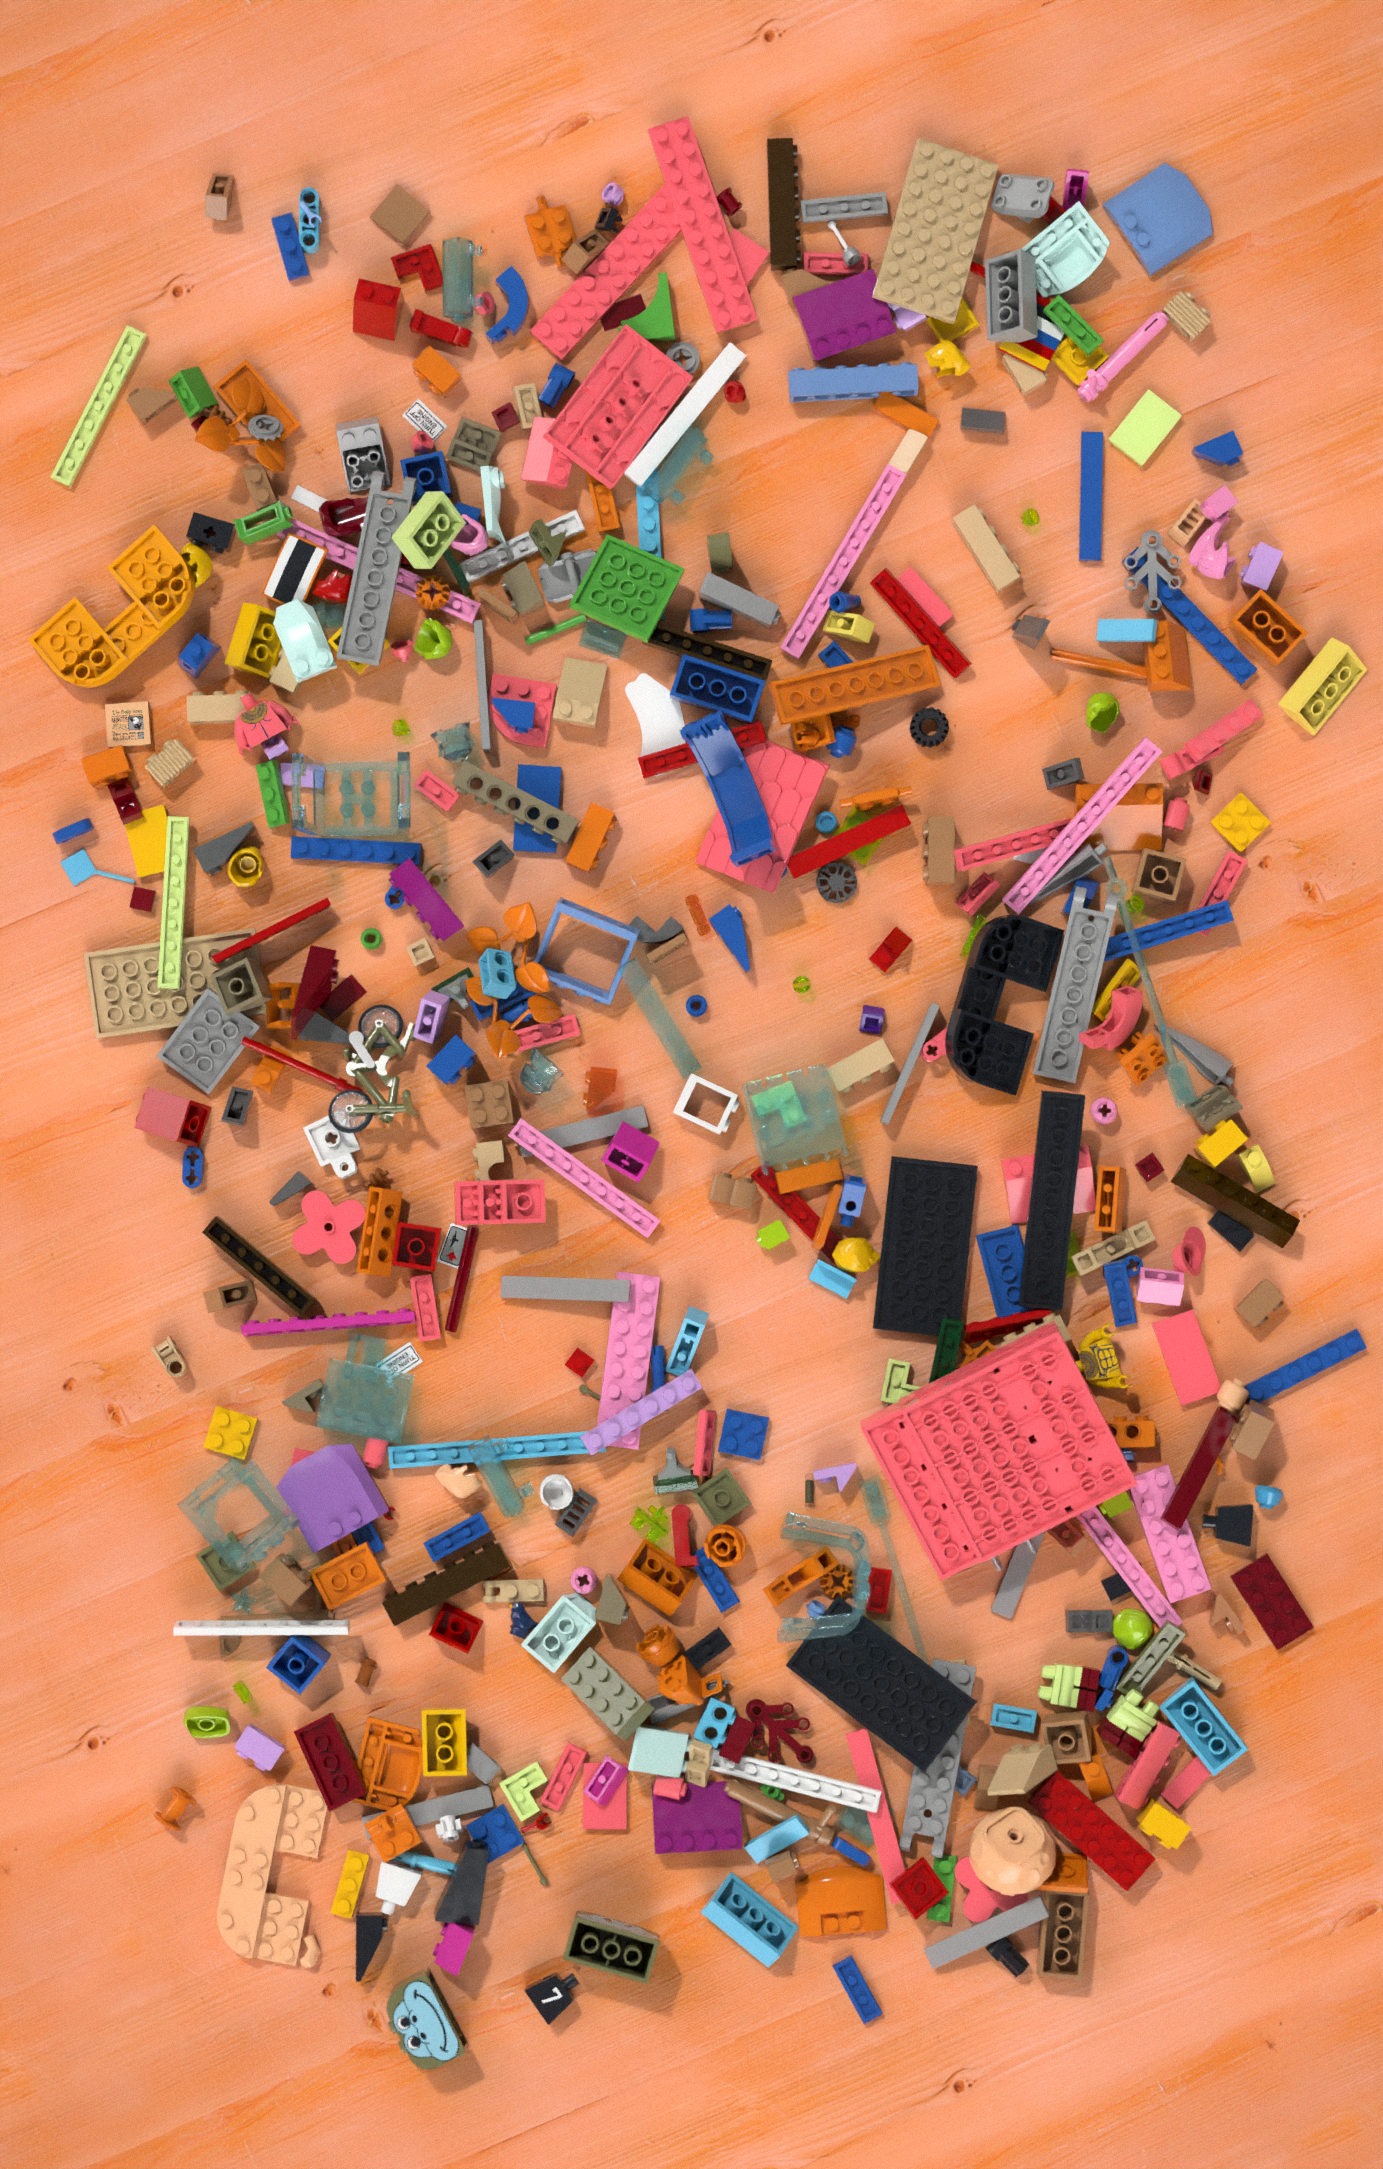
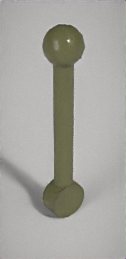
(584, 1389)
(543, 1880)

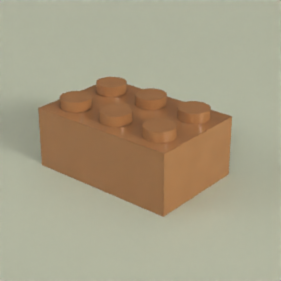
(939, 851)
(286, 1578)

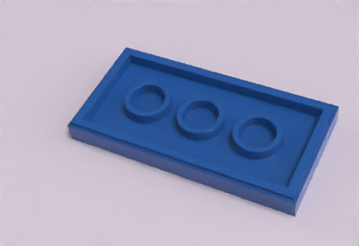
(543, 784)
(1002, 1262)

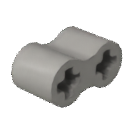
(481, 1763)

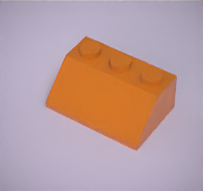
(1167, 659)
(657, 1578)

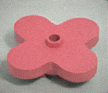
(344, 1219)
(980, 1899)

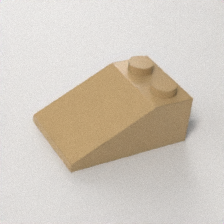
(579, 692)
(1022, 1769)

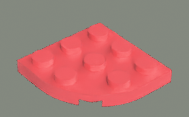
(529, 691)

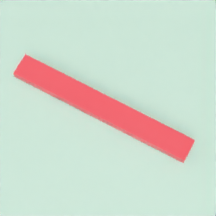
(881, 1821)

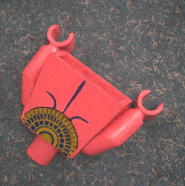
(260, 722)

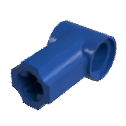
(558, 380)
(704, 620)
(1112, 1669)

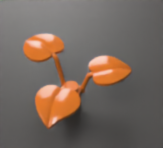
(218, 437)
(523, 926)
(500, 1033)

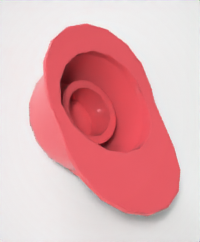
(1190, 1253)

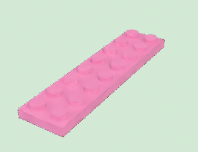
(629, 1352)

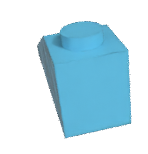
(687, 1341)

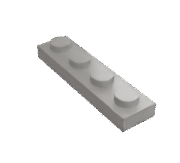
(844, 207)

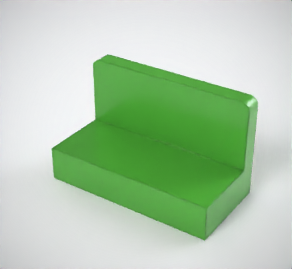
(192, 391)

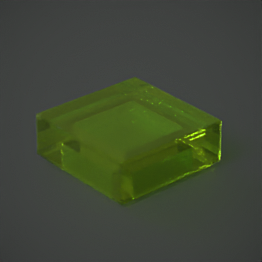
(242, 1691)

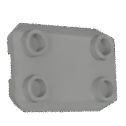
(1022, 196)
(565, 575)

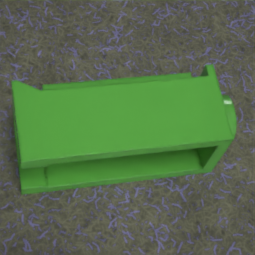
(267, 528)

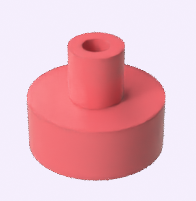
(487, 303)
(422, 442)
(402, 649)

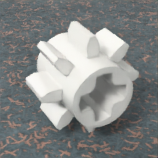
(449, 1828)

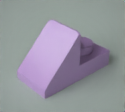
(274, 746)
(842, 1473)

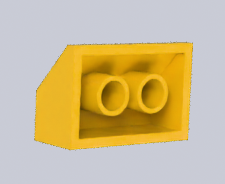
(254, 641)
(444, 1741)

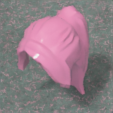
(471, 538)
(1204, 554)

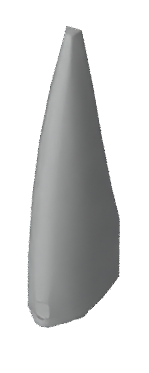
(1076, 866)
(1205, 1059)
(667, 1708)

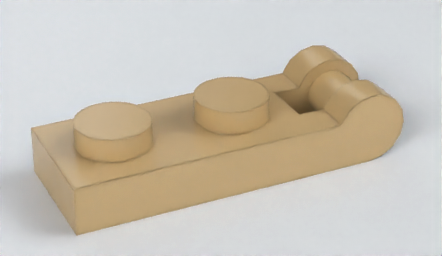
(514, 1590)

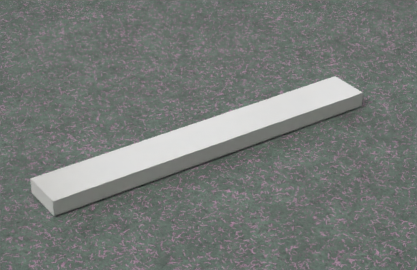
(684, 414)
(262, 1627)
(798, 1781)

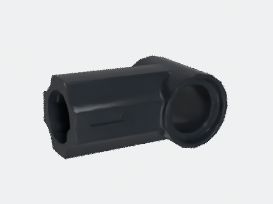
(1004, 1952)

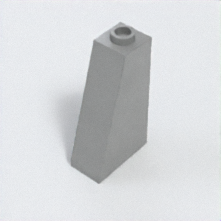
(739, 600)

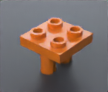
(813, 733)
(1143, 1058)

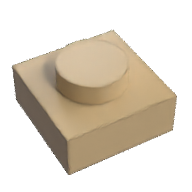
(420, 952)

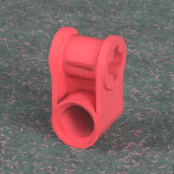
(938, 1044)

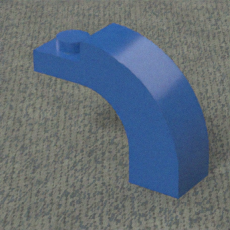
(515, 290)

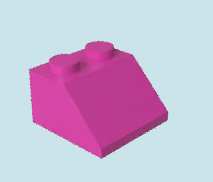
(454, 1946)

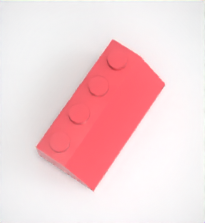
(1146, 1765)

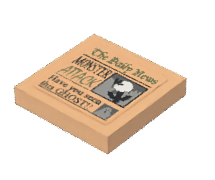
(128, 724)

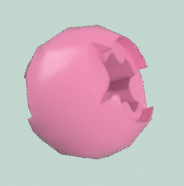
(1109, 1117)
(586, 1588)

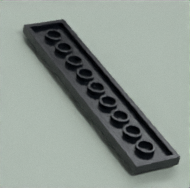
(1051, 1200)

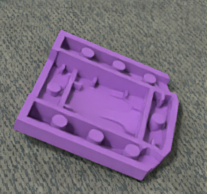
(331, 1494)

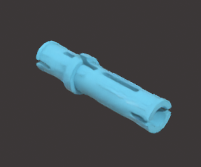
(426, 1862)

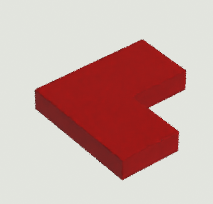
(421, 261)

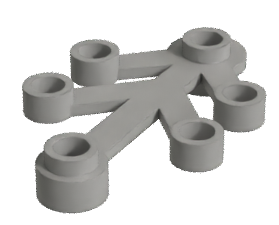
(1153, 568)

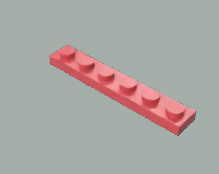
(1008, 845)

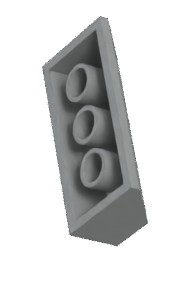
(1011, 297)

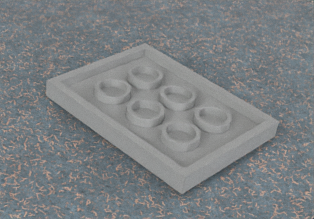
(207, 1041)

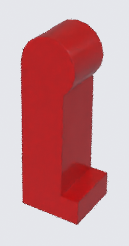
(440, 330)
(682, 1537)

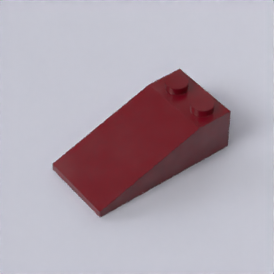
(315, 986)

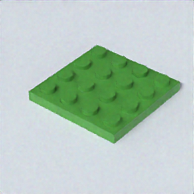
(627, 588)

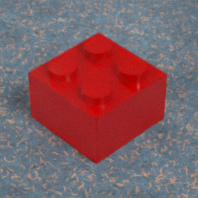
(416, 1246)

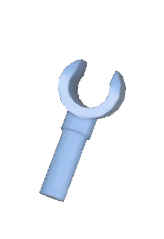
(310, 214)

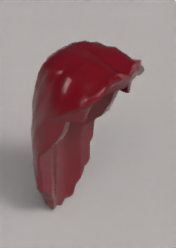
(343, 516)

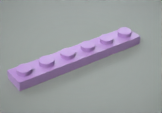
(640, 1412)

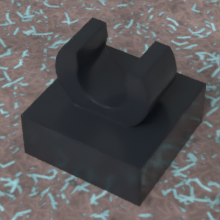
(607, 218)

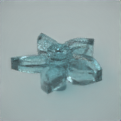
(243, 1600)

